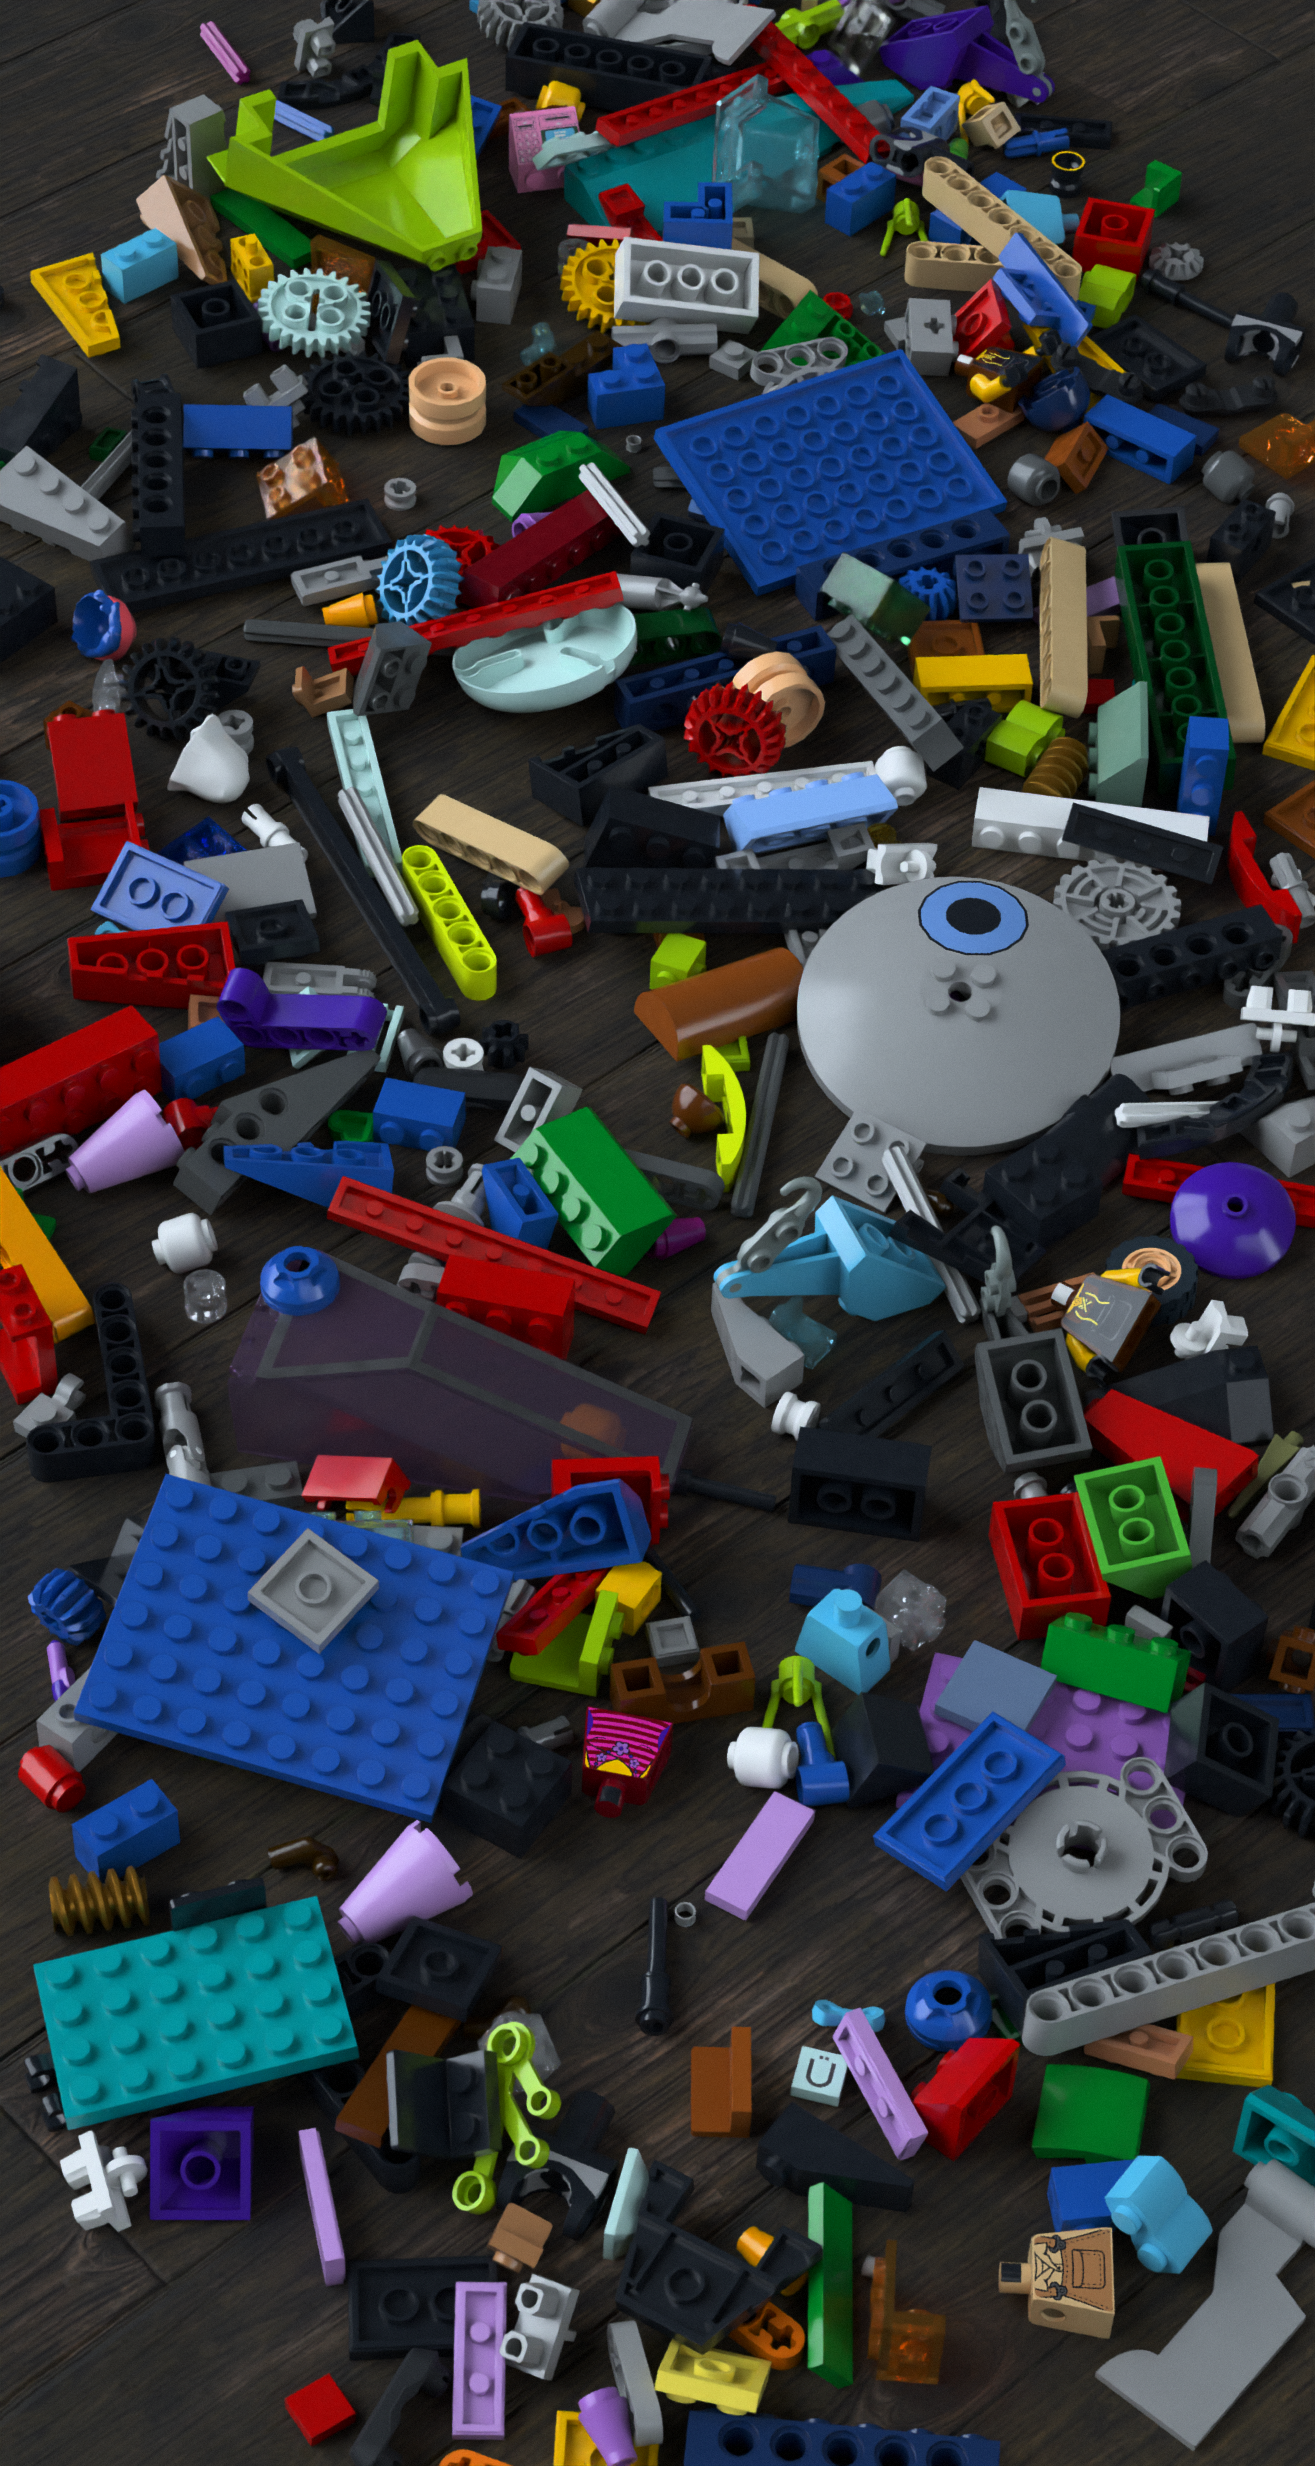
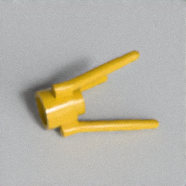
(971, 100)

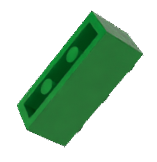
(1116, 1662)

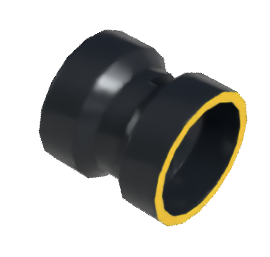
(1066, 171)

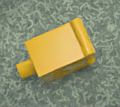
(251, 265)

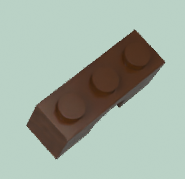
(714, 1687)

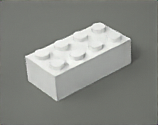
(686, 284)

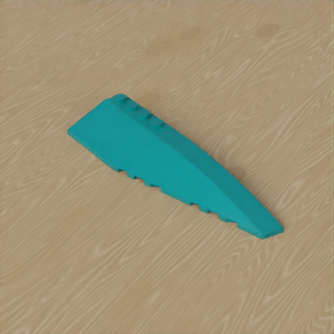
(675, 160)

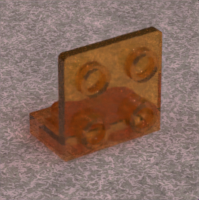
(298, 478)
(903, 2343)

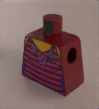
(623, 1758)

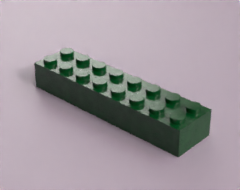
(1169, 651)

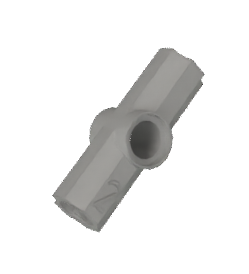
(668, 339)
(1280, 1507)

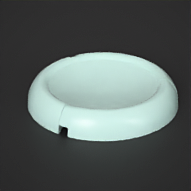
(548, 663)

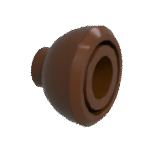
(694, 1112)

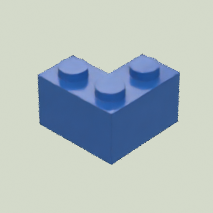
(701, 222)
(628, 392)

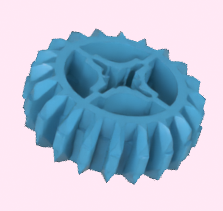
(419, 580)

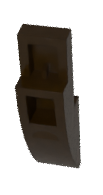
(562, 377)

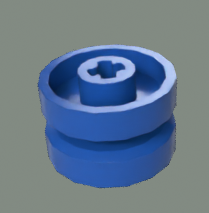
(18, 828)

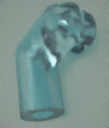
(542, 344)

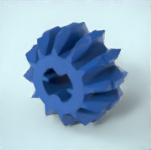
(934, 590)
(67, 1606)

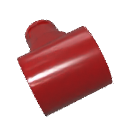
(542, 928)
(189, 1121)

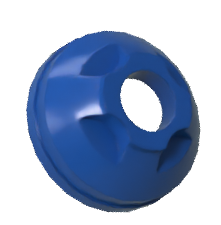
(300, 1291)
(948, 2025)

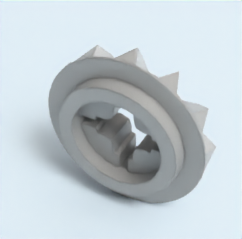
(1169, 257)

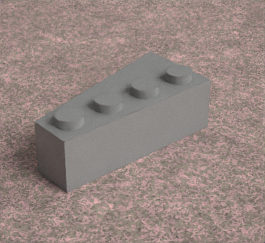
(53, 507)

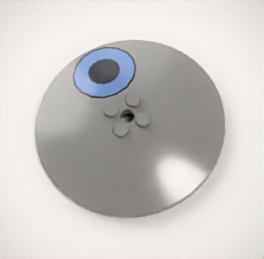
(947, 1070)

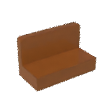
(1077, 455)
(722, 2088)

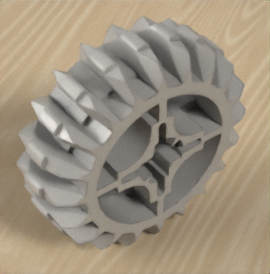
(504, 18)

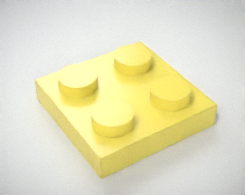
(716, 2377)

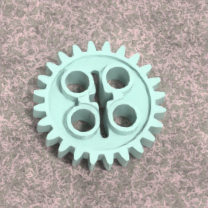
(340, 315)

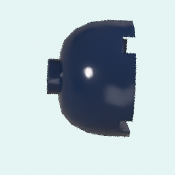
(1057, 401)

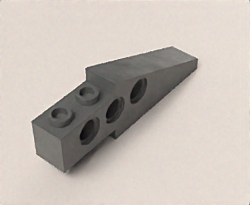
(298, 1111)

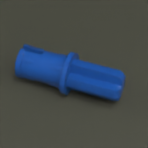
(1036, 143)

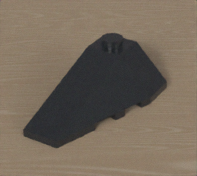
(1149, 526)
(1215, 1391)

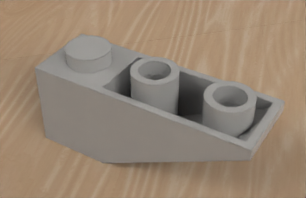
(757, 1354)

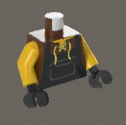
(1004, 375)
(1108, 1317)

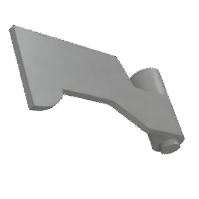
(709, 22)
(1238, 2324)

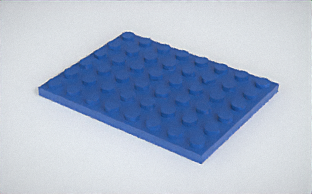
(827, 467)
(228, 1683)

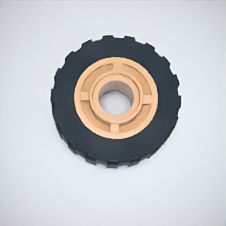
(1178, 1288)

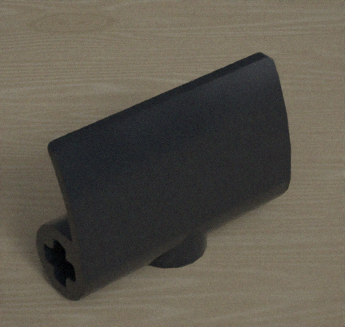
(1092, 1132)

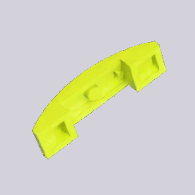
(723, 1086)

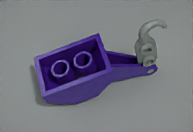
(961, 47)

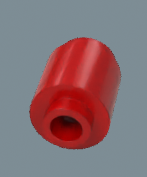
(51, 1778)

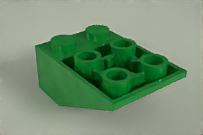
(817, 320)

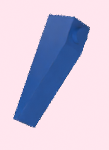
(313, 1171)
(569, 1533)

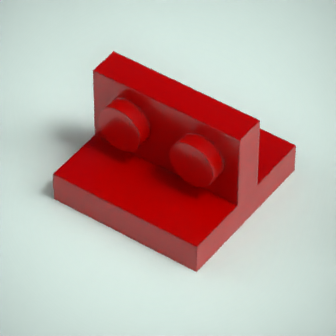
(983, 322)

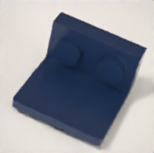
(993, 588)

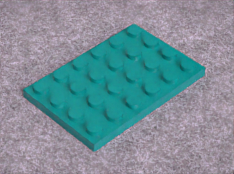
(194, 2012)

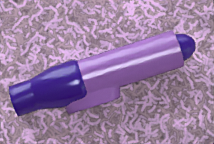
(61, 1675)

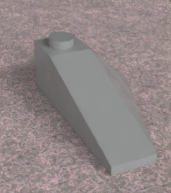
(1286, 1135)

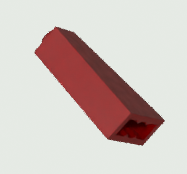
(1135, 1431)

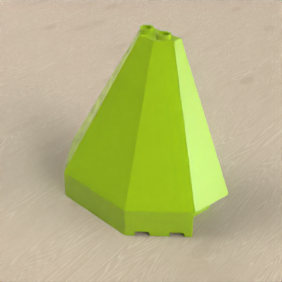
(390, 183)

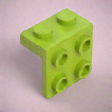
(578, 1653)

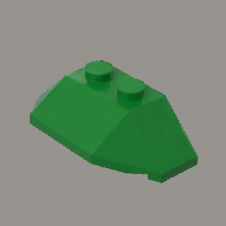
(549, 472)

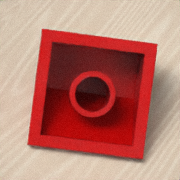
(966, 2092)

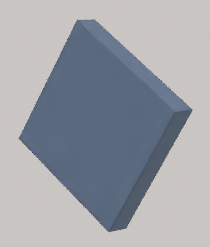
(996, 1683)

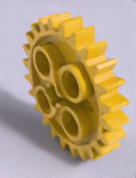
(590, 285)

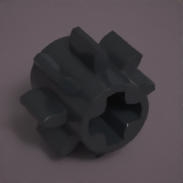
(504, 1044)

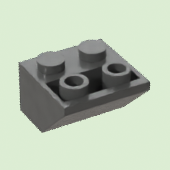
(390, 669)

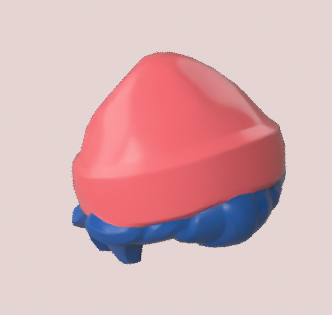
(103, 627)

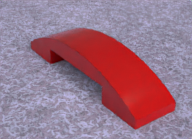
(626, 210)
(1251, 883)

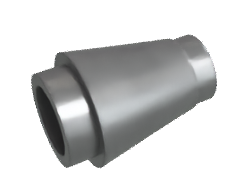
(417, 1052)

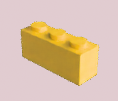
(962, 678)

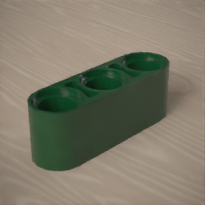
(675, 635)

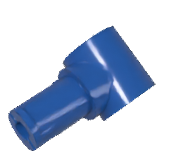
(818, 1776)

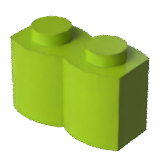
(1109, 291)
(1023, 738)

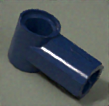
(814, 1583)

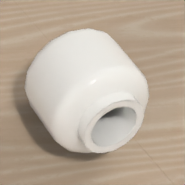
(902, 774)
(185, 1243)
(763, 1757)

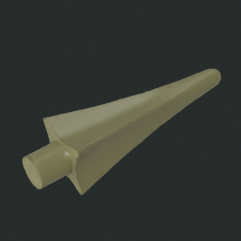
(1274, 1462)

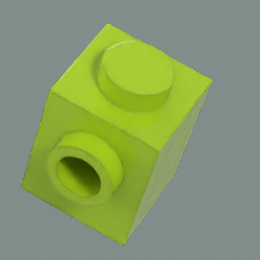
(677, 959)

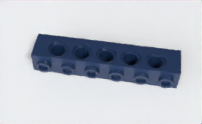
(928, 547)
(665, 694)
(818, 2441)

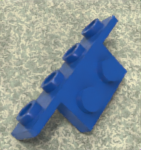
(1038, 292)

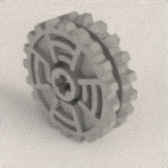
(1118, 902)

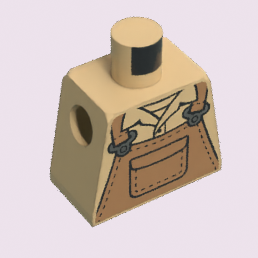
(1066, 2281)

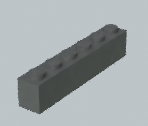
(894, 693)

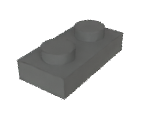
(270, 1483)

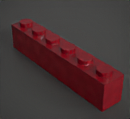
(540, 553)

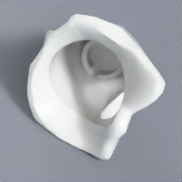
(211, 764)

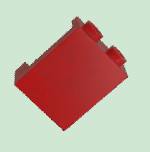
(91, 764)
(87, 850)
(26, 1338)
(639, 1473)

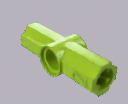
(807, 26)

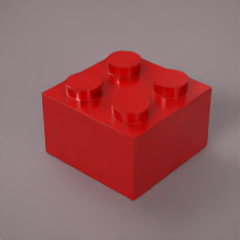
(1113, 236)

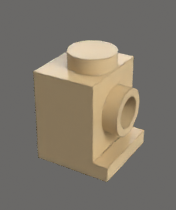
(991, 125)

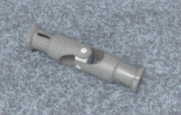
(181, 1433)

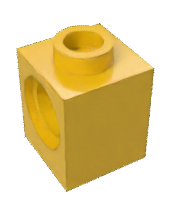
(637, 1591)

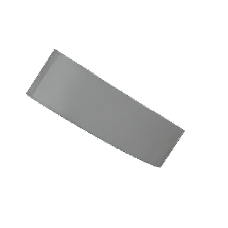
(844, 850)

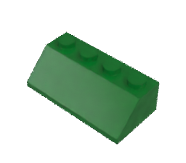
(596, 1190)

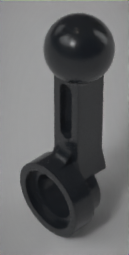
(497, 897)

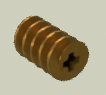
(1059, 769)
(99, 1901)

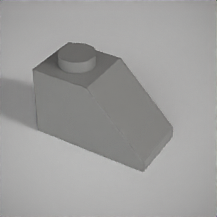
(538, 1101)

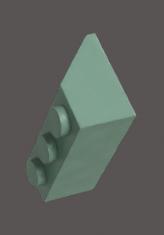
(1120, 748)

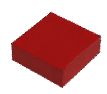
(320, 2410)

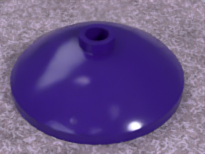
(1229, 1241)

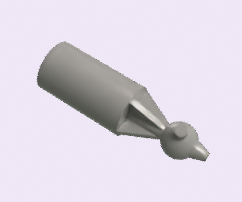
(657, 593)

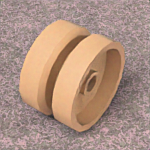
(447, 401)
(793, 692)

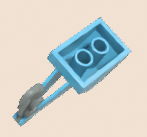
(843, 1257)

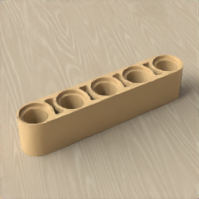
(949, 266)
(778, 286)
(491, 844)

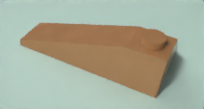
(189, 222)

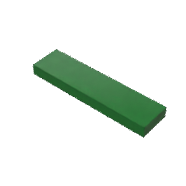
(271, 229)
(830, 2287)

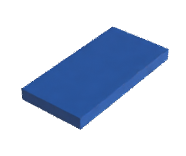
(969, 1801)

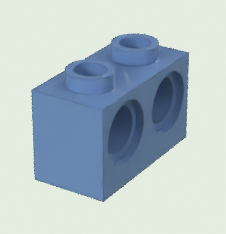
(933, 113)

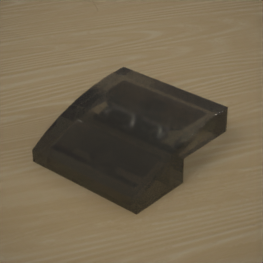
(861, 33)

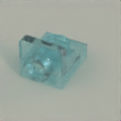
(810, 1336)

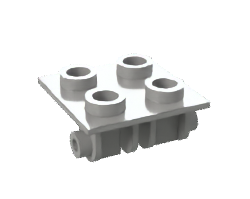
(857, 1163)

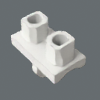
(901, 862)
(1297, 1013)
(1209, 1333)
(108, 2179)

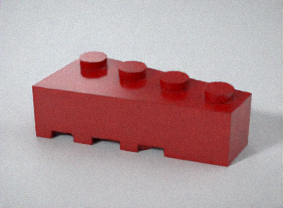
(152, 965)

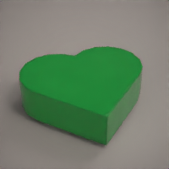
(351, 1126)

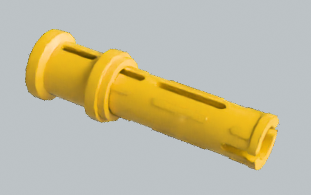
(437, 1509)

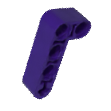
(297, 1019)

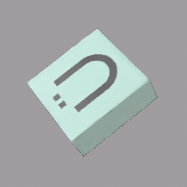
(819, 2076)

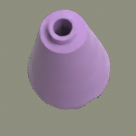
(125, 1147)
(405, 1883)

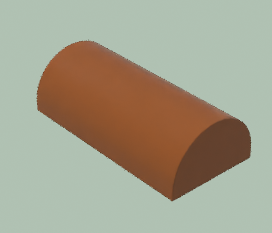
(723, 1003)

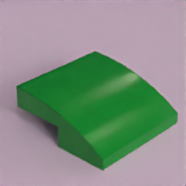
(1090, 2114)

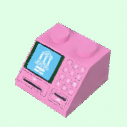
(527, 135)

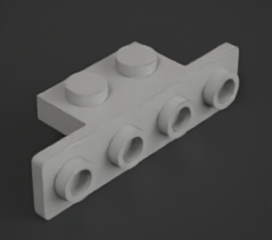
(1190, 1060)

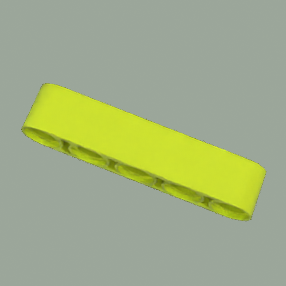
(450, 923)

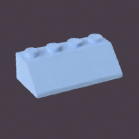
(807, 814)

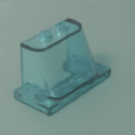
(765, 150)

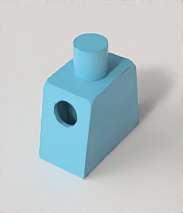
(1043, 213)
(846, 1640)

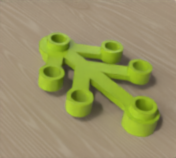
(509, 2067)

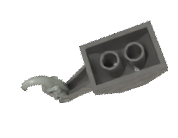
(1025, 1381)

